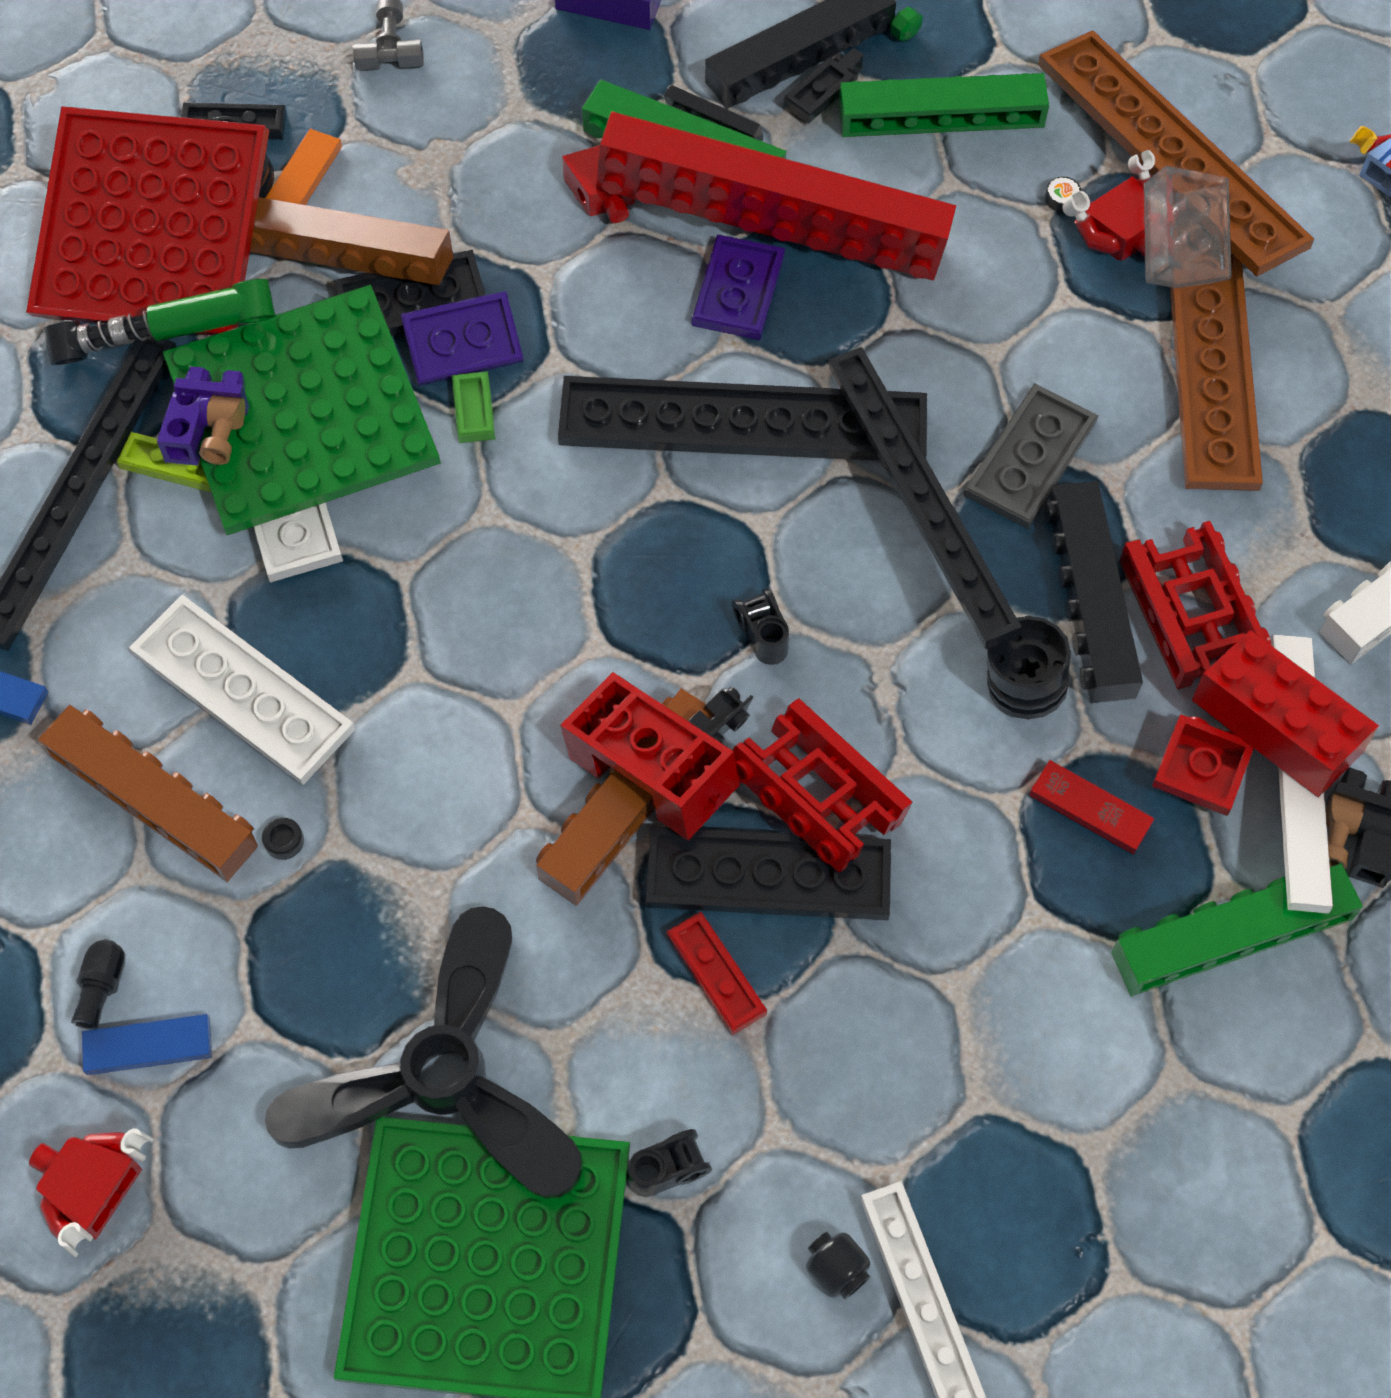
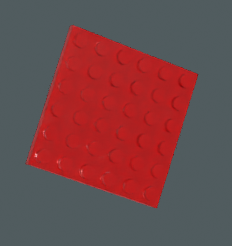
(144, 213)

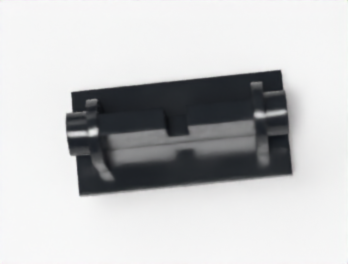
(726, 714)

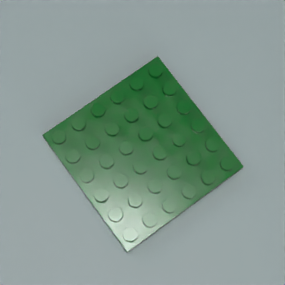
(322, 413)
(475, 1277)

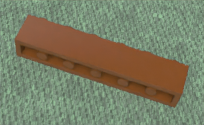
(351, 241)
(149, 792)
(604, 824)

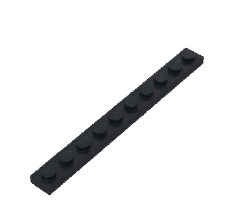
(79, 484)
(925, 499)

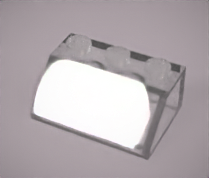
(1186, 228)

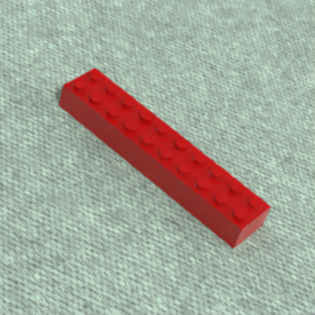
(773, 196)

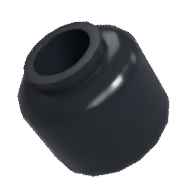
(838, 1265)

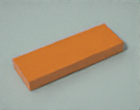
(306, 168)

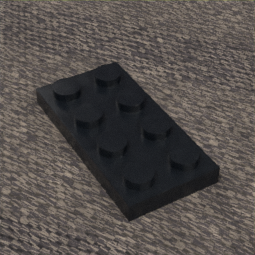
(404, 296)

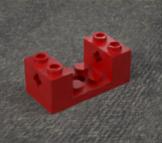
(684, 769)

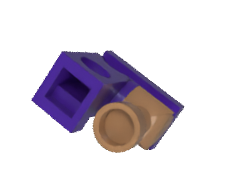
(199, 405)

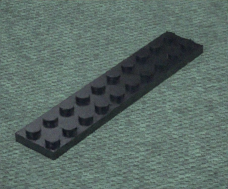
(722, 418)

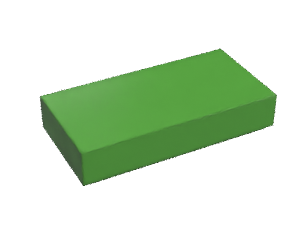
(473, 407)

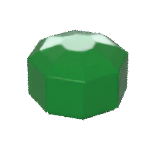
(906, 24)

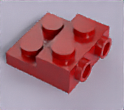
(1203, 764)

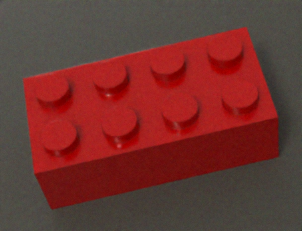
(1284, 713)

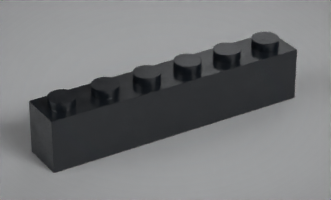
(794, 46)
(1094, 593)

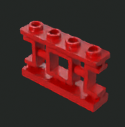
(1165, 611)
(838, 766)

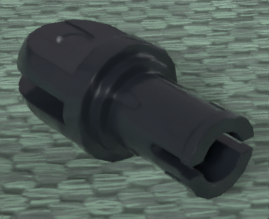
(98, 979)

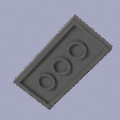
(1030, 456)

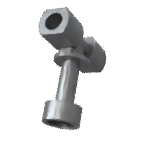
(388, 45)

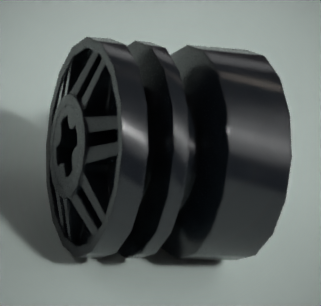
(1030, 671)

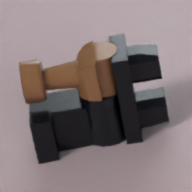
(1363, 815)

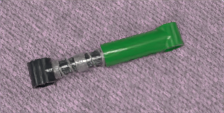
(242, 303)

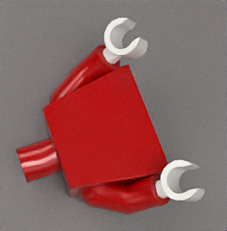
(1116, 219)
(86, 1182)

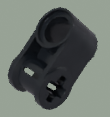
(760, 620)
(676, 1161)

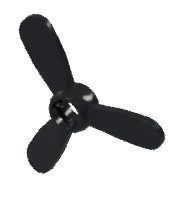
(507, 1126)

